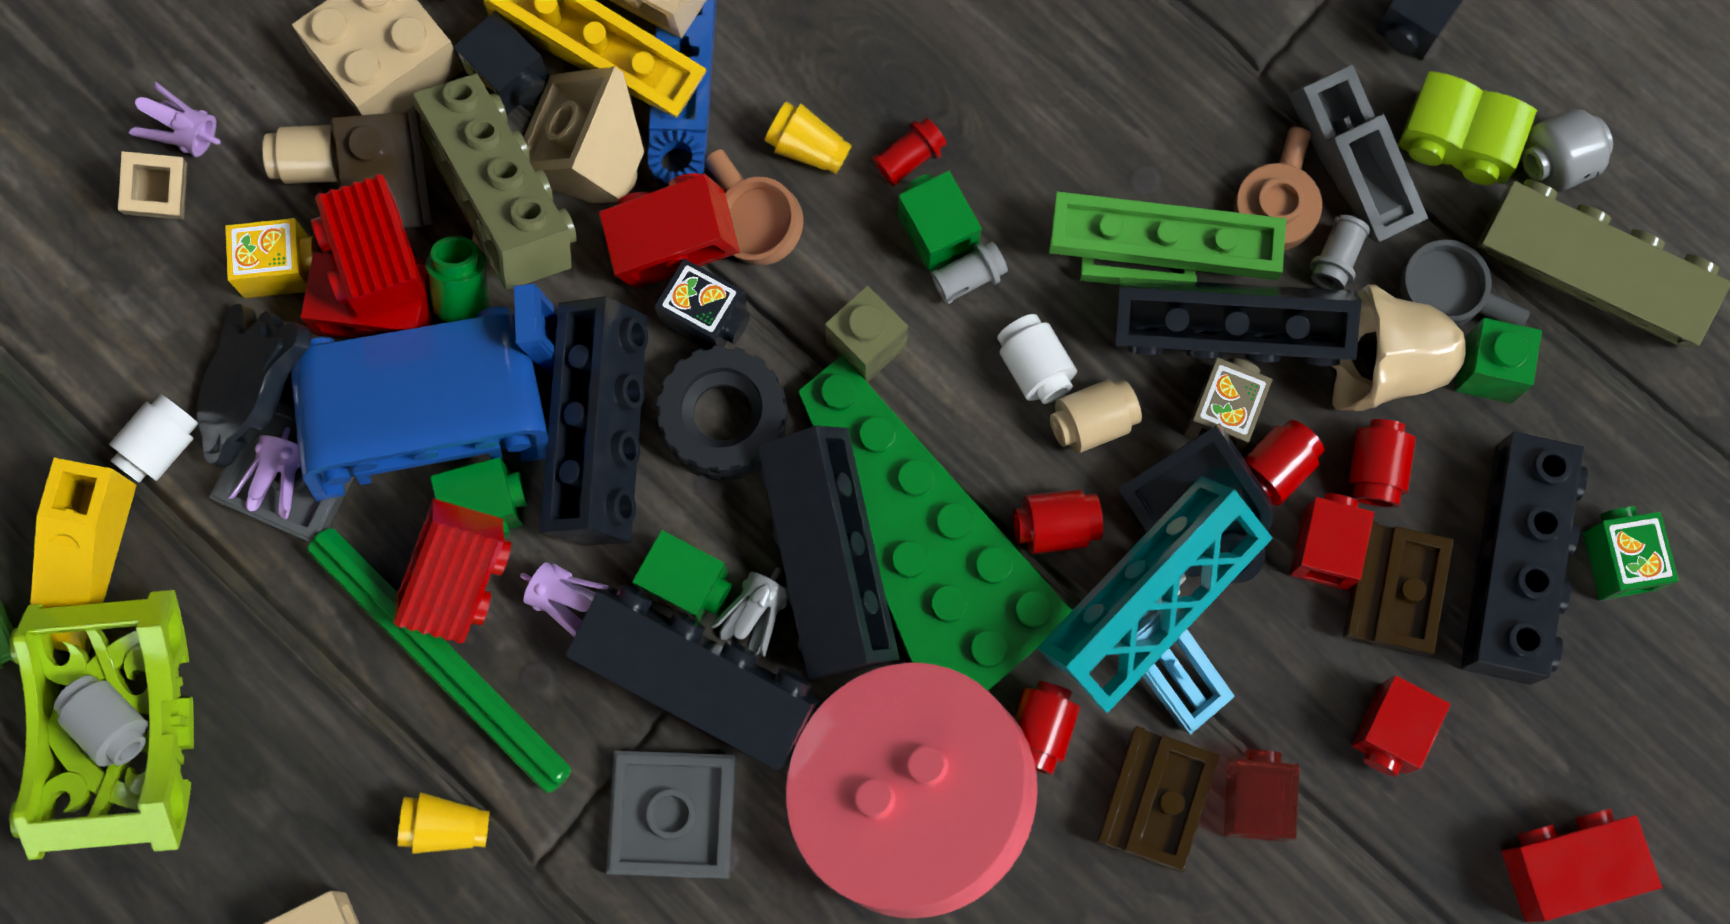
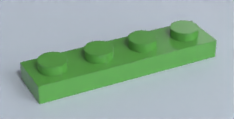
(1168, 235)

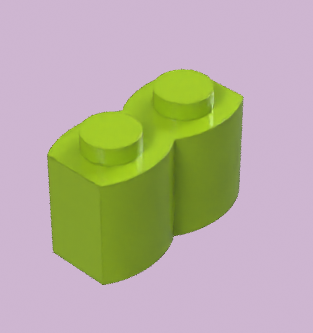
(1467, 128)

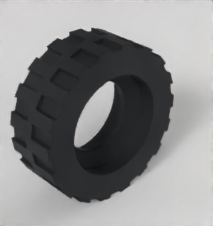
(710, 370)

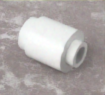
(1036, 359)
(152, 439)

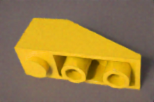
(78, 538)

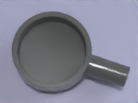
(1456, 283)

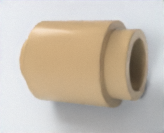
(300, 154)
(1095, 415)

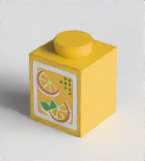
(269, 257)

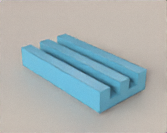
(1165, 693)

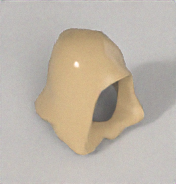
(1415, 352)

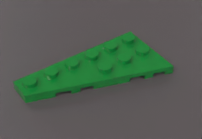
(944, 566)

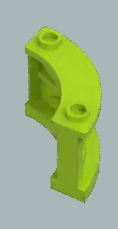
(159, 791)

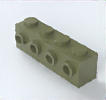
(494, 181)
(1604, 265)

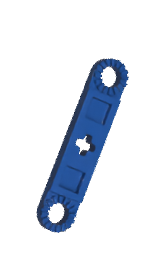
(691, 126)

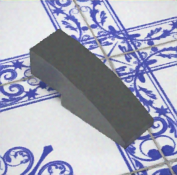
(1359, 153)

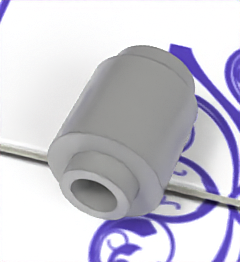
(101, 721)

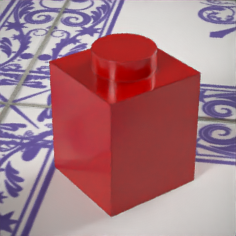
(1332, 541)
(1399, 727)

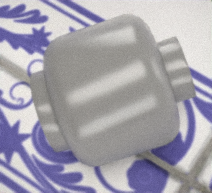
(1567, 149)

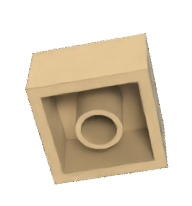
(378, 51)

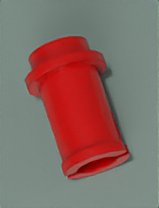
(910, 151)

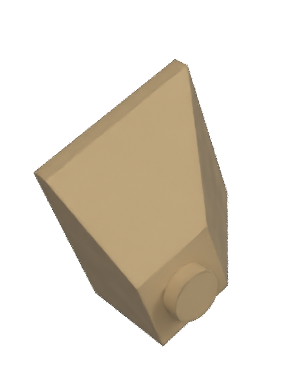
(586, 135)

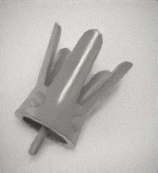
(756, 605)

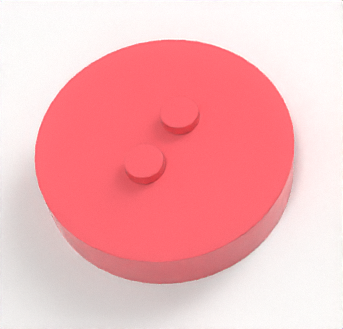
(911, 790)

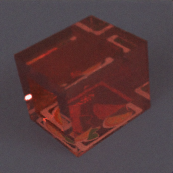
(1261, 797)

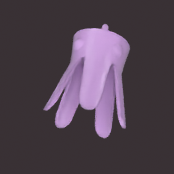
(191, 128)
(271, 457)
(553, 589)

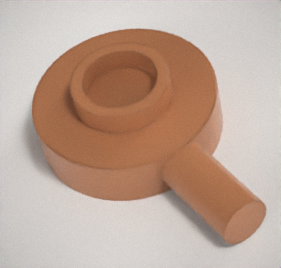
(1284, 191)
(762, 213)

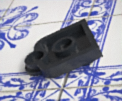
(1215, 458)

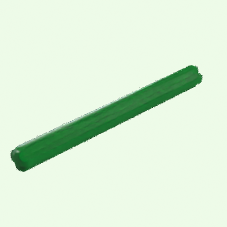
(442, 663)

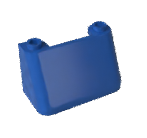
(414, 400)

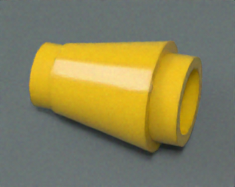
(807, 139)
(440, 825)

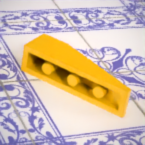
(599, 38)

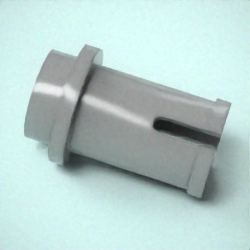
(1335, 264)
(970, 272)

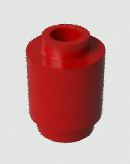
(1285, 459)
(1381, 463)
(1058, 521)
(1047, 723)

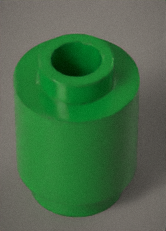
(457, 279)

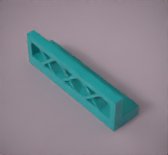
(1150, 581)

